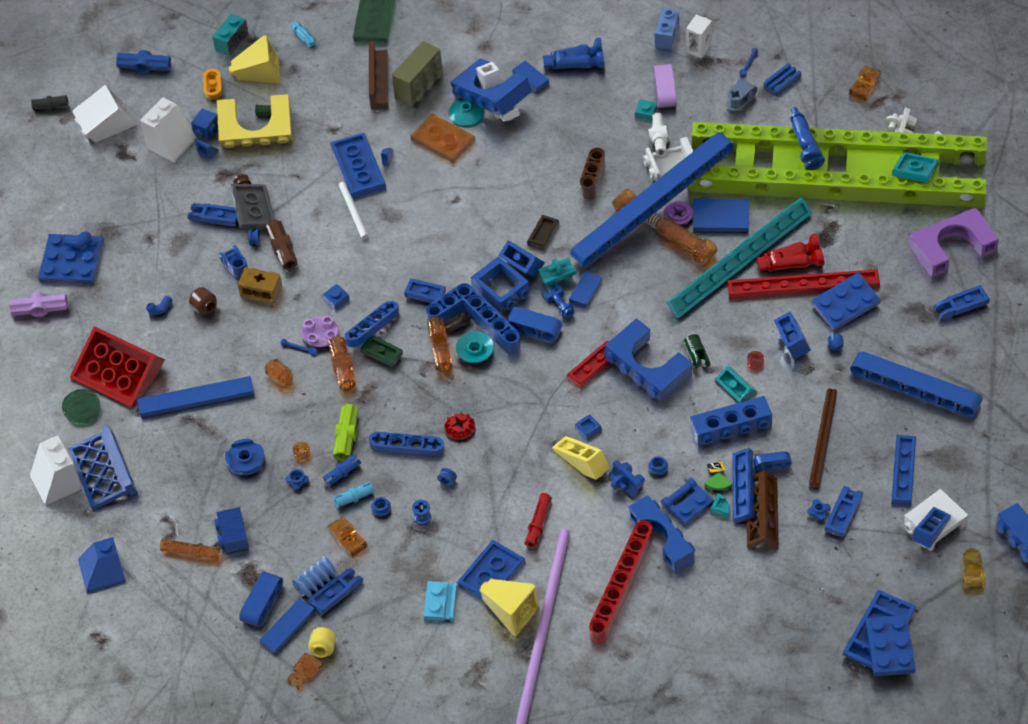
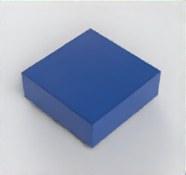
(588, 427)

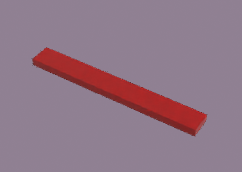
(795, 284)

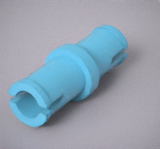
(353, 494)

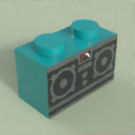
(230, 34)

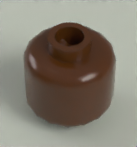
(203, 301)

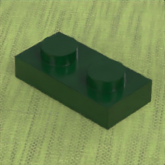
(381, 351)

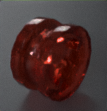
(755, 365)

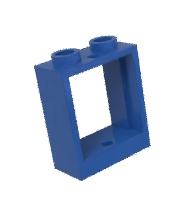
(490, 272)

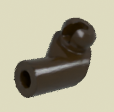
(462, 320)

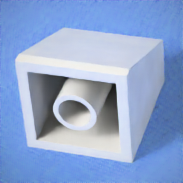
(103, 115)
(167, 130)
(54, 471)

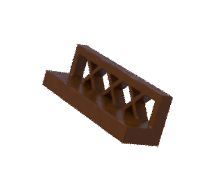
(378, 77)
(768, 512)

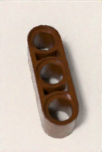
(592, 173)

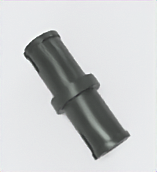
(49, 102)

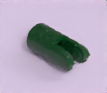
(696, 351)

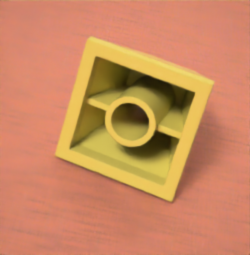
(257, 63)
(511, 602)

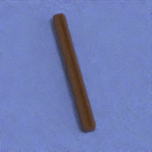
(823, 436)

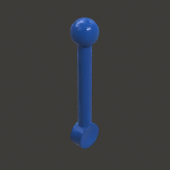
(743, 72)
(313, 351)

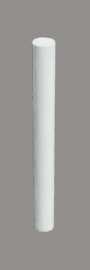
(353, 210)

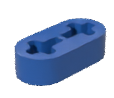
(772, 461)

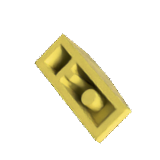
(583, 457)

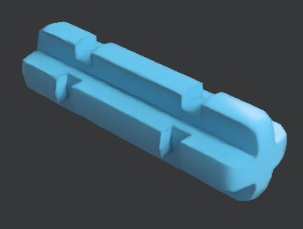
(303, 34)

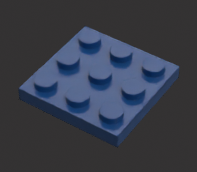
(69, 263)

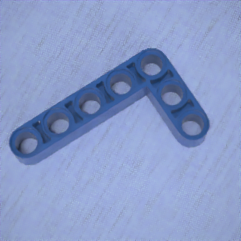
(467, 299)

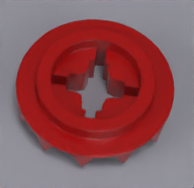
(455, 431)

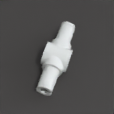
(659, 135)

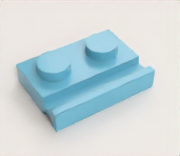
(440, 601)

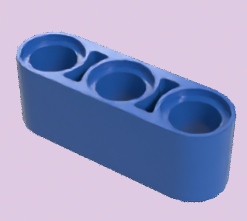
(535, 324)
(261, 599)

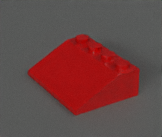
(116, 367)

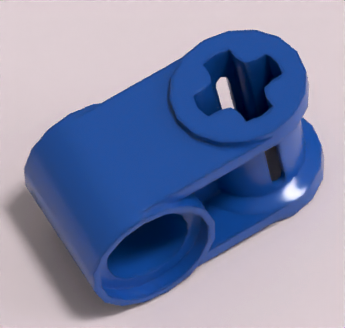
(233, 261)

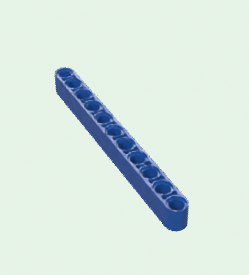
(651, 199)

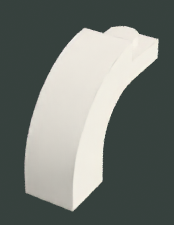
(489, 78)

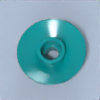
(465, 113)
(474, 341)

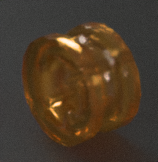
(301, 456)

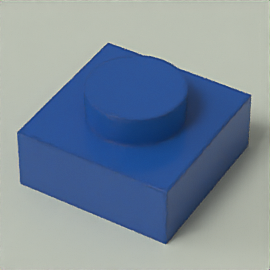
(336, 296)

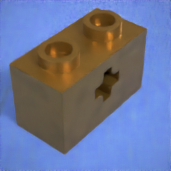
(259, 284)

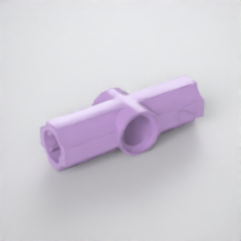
(38, 304)

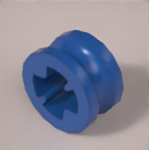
(253, 237)
(447, 477)

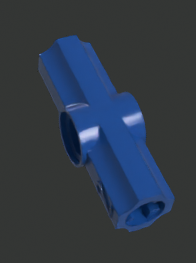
(143, 61)

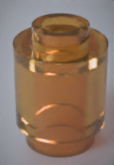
(278, 372)

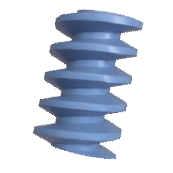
(314, 577)

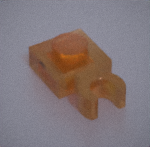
(305, 668)

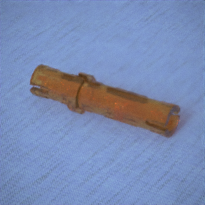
(198, 550)

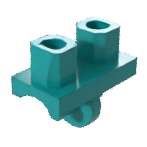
(557, 271)

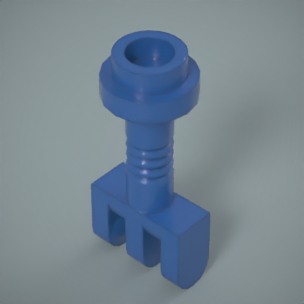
(567, 310)

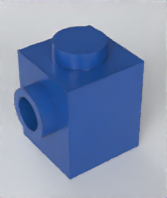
(205, 124)

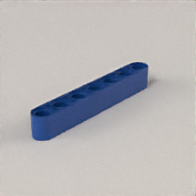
(916, 384)

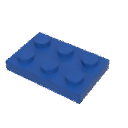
(846, 301)
(890, 645)

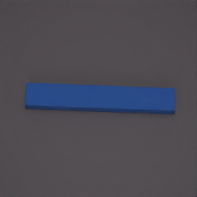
(195, 396)

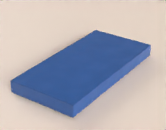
(358, 165)

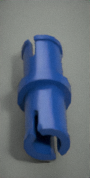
(341, 470)

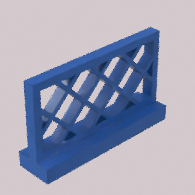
(117, 460)

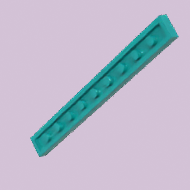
(739, 257)

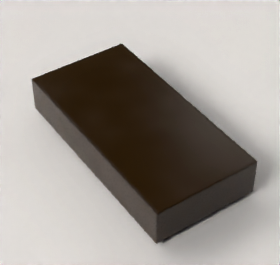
(543, 232)

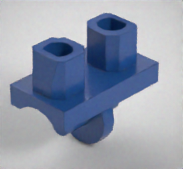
(623, 478)

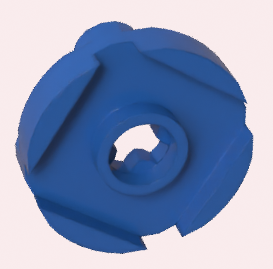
(245, 467)

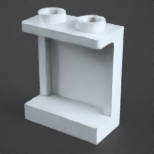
(660, 165)
(942, 502)

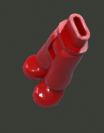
(793, 256)

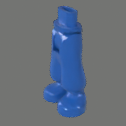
(576, 57)
(811, 155)

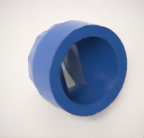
(835, 341)

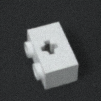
(698, 36)

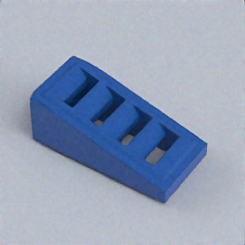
(927, 533)

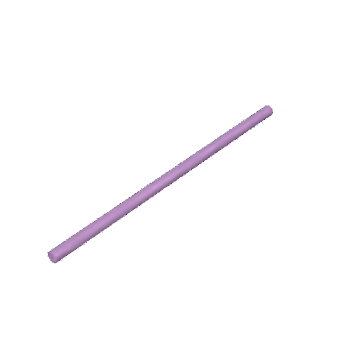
(543, 627)

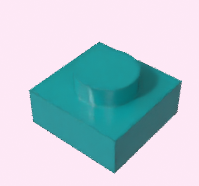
(645, 109)

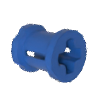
(418, 512)

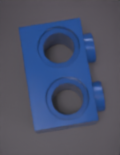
(792, 335)

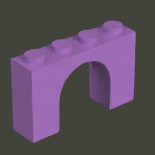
(966, 225)

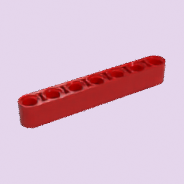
(617, 589)

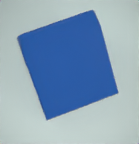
(205, 149)

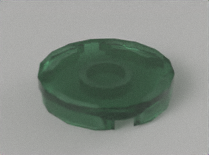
(81, 406)

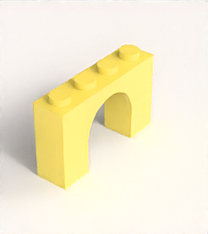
(277, 130)

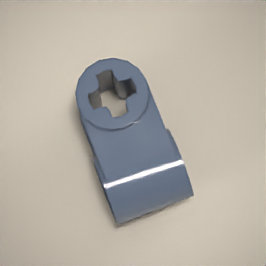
(740, 95)

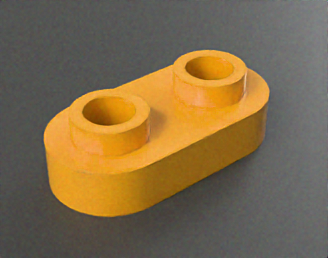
(212, 84)

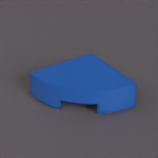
(386, 156)

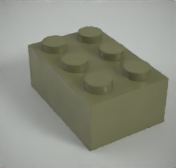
(417, 73)

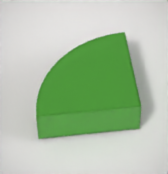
(718, 482)

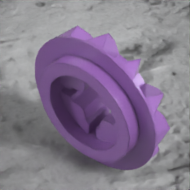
(679, 207)

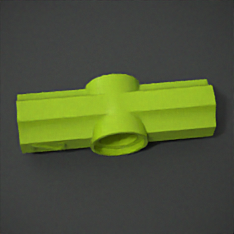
(345, 432)

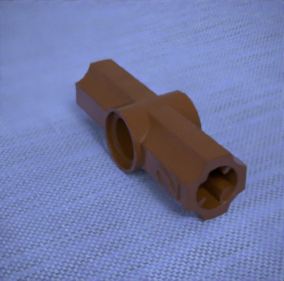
(282, 244)

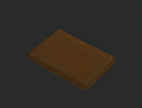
(442, 137)

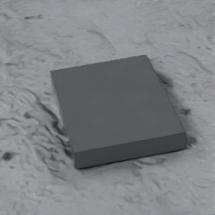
(251, 205)

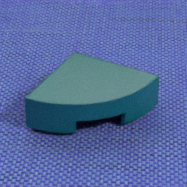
(720, 506)

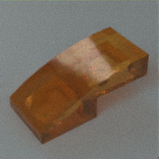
(865, 82)
(347, 537)

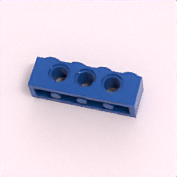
(738, 413)

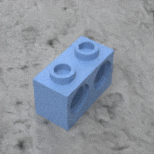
(667, 28)

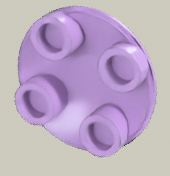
(319, 331)

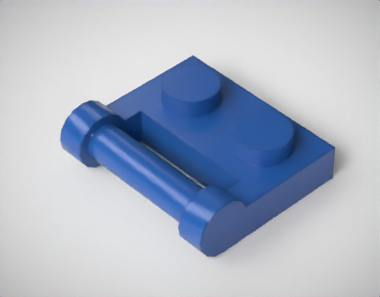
(691, 506)

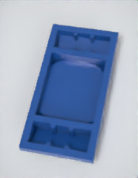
(881, 606)

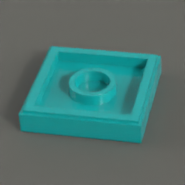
(915, 167)

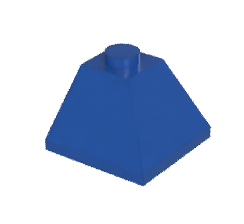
(101, 566)

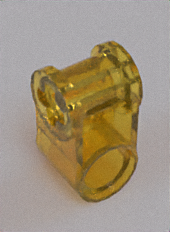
(972, 572)

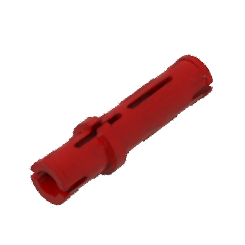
(536, 527)

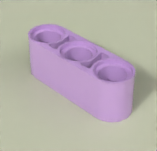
(664, 85)

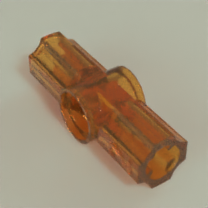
(439, 344)
(342, 363)

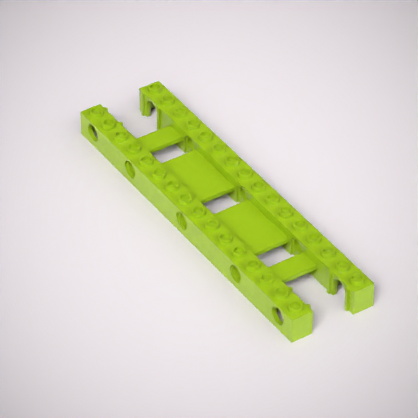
(868, 165)

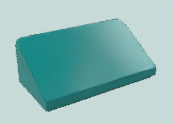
(735, 384)

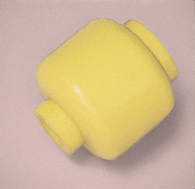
(322, 642)

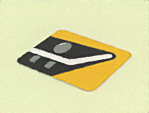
(715, 467)

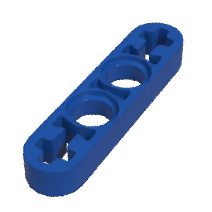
(357, 336)
(405, 447)

